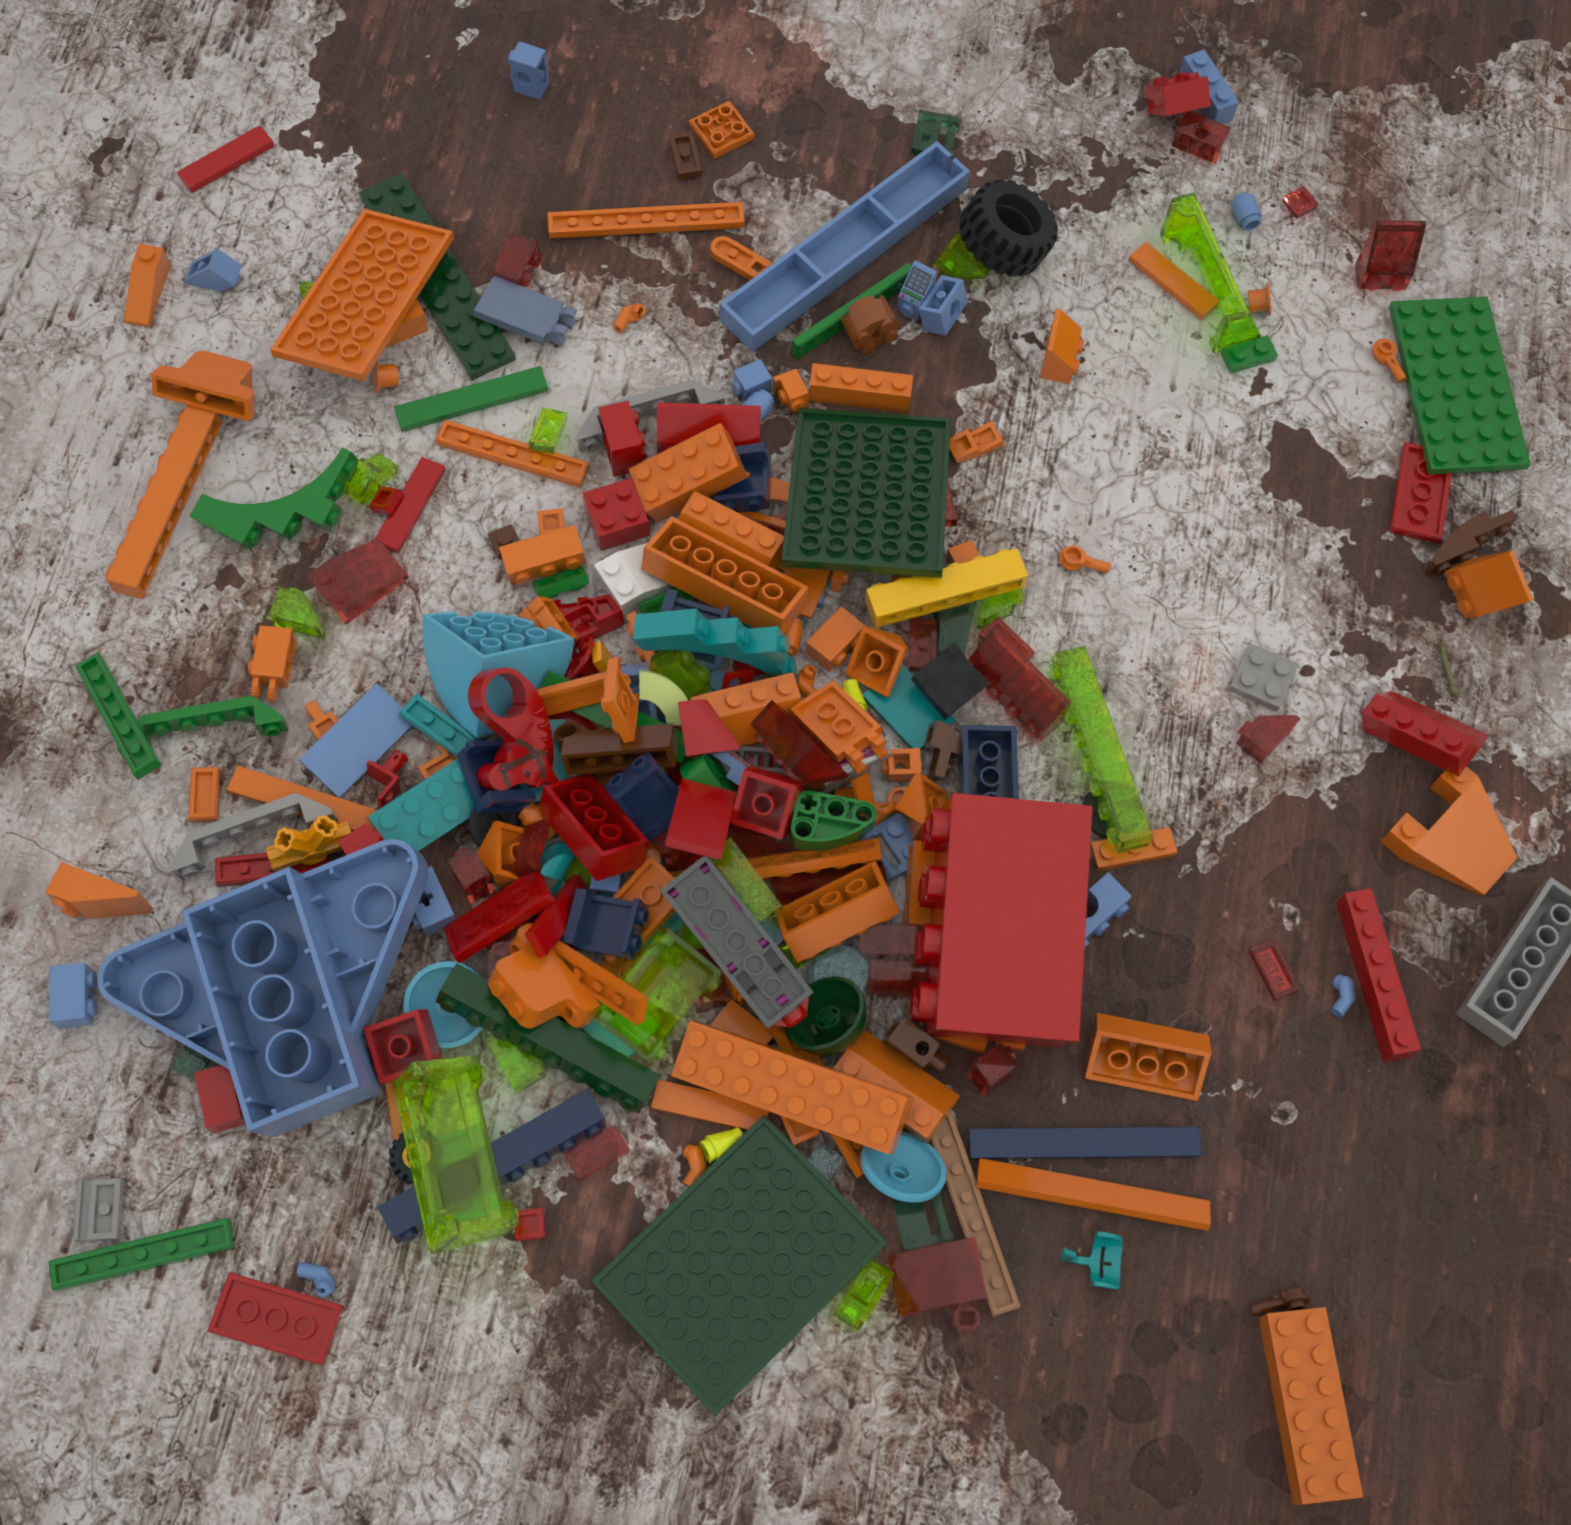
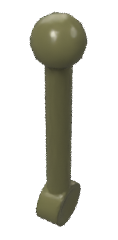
(1453, 689)

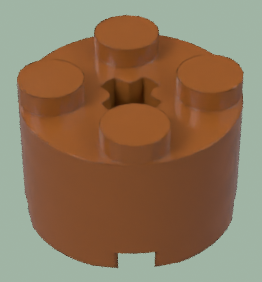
(870, 323)

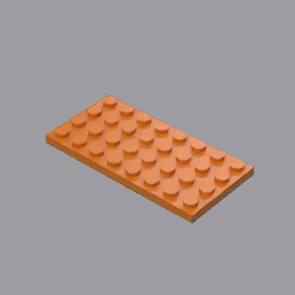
(362, 294)

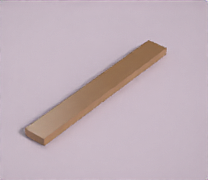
(974, 1217)

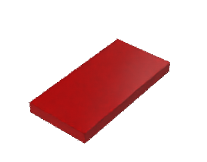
(1419, 498)
(701, 819)
(498, 915)
(275, 1319)

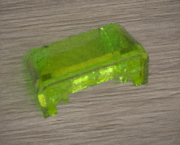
(672, 979)

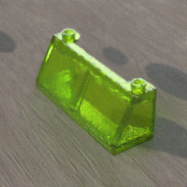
(1190, 228)
(451, 1153)

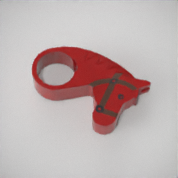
(525, 733)

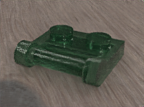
(928, 131)
(914, 1224)

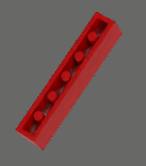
(1378, 975)

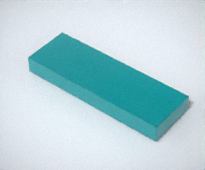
(436, 725)

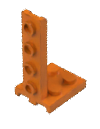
(607, 687)

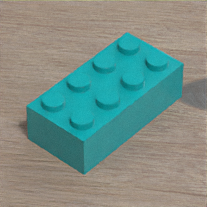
(426, 809)

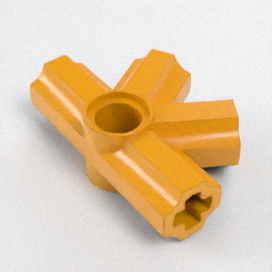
(306, 846)

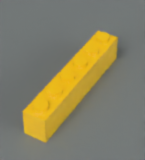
(959, 585)

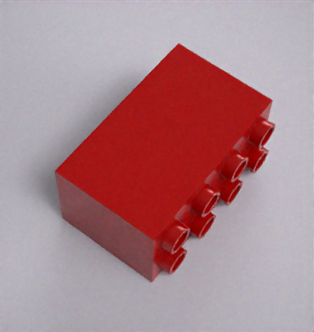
(1003, 921)

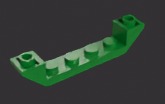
(214, 714)

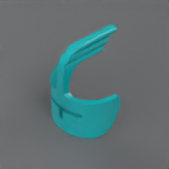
(557, 862)
(1112, 1254)

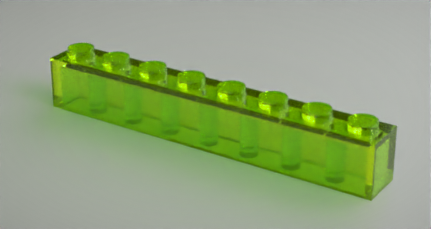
(1101, 751)

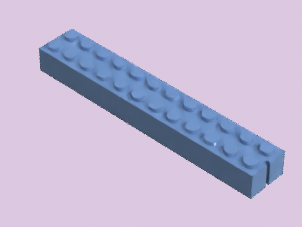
(843, 246)

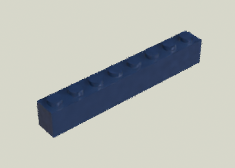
(513, 1155)

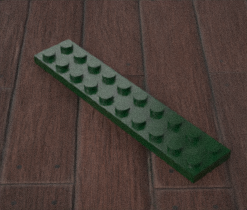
(448, 290)

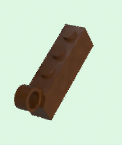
(606, 752)

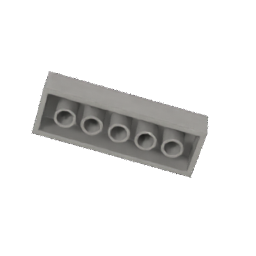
(1522, 966)

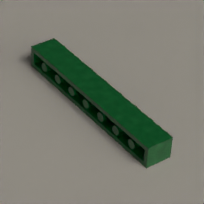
(553, 1042)

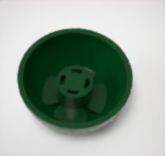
(833, 1017)

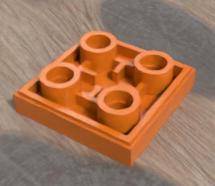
(721, 130)

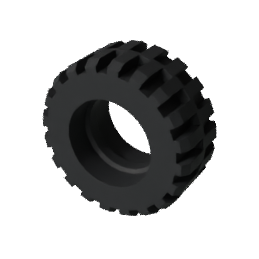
(1008, 228)

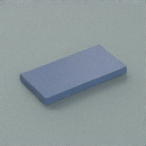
(358, 736)

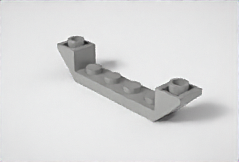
(591, 435)
(189, 856)

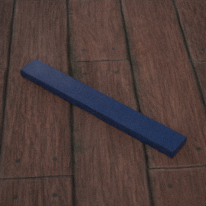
(1085, 1143)

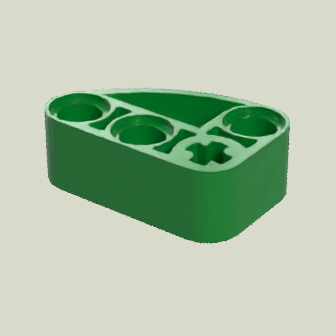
(706, 770)
(825, 829)

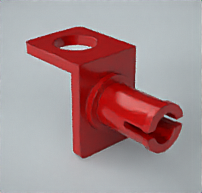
(743, 672)
(387, 775)

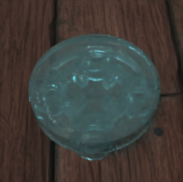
(842, 962)

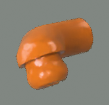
(627, 315)
(806, 680)
(696, 1161)

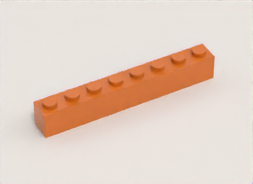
(163, 502)

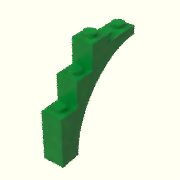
(282, 516)

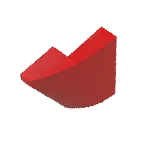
(592, 615)
(704, 730)

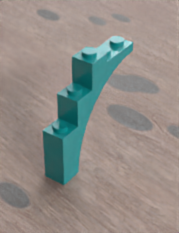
(728, 637)

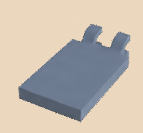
(524, 312)

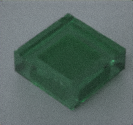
(189, 1062)

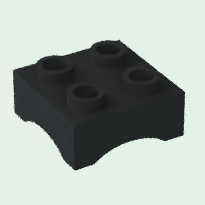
(949, 681)

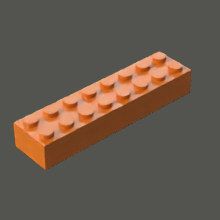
(792, 1086)

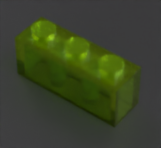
(747, 883)

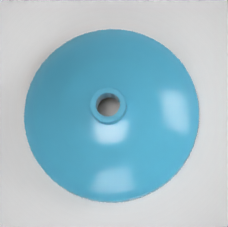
(422, 994)
(907, 1175)

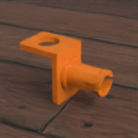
(862, 790)

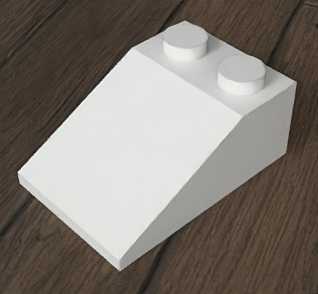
(626, 581)

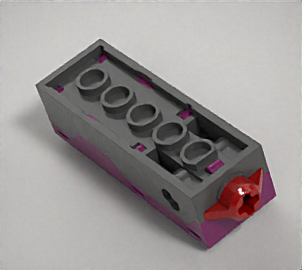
(739, 944)

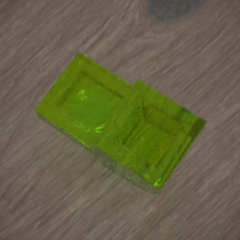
(369, 477)

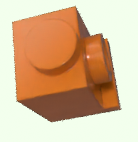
(791, 390)
(908, 759)

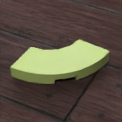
(663, 693)

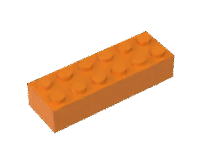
(723, 576)
(1310, 1406)

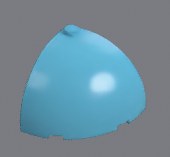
(466, 645)

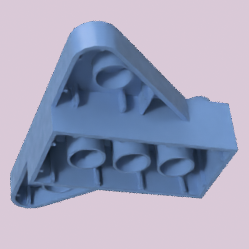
(280, 980)

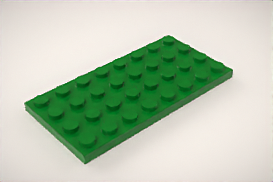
(1459, 385)

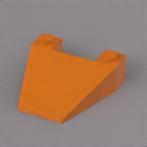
(1464, 843)

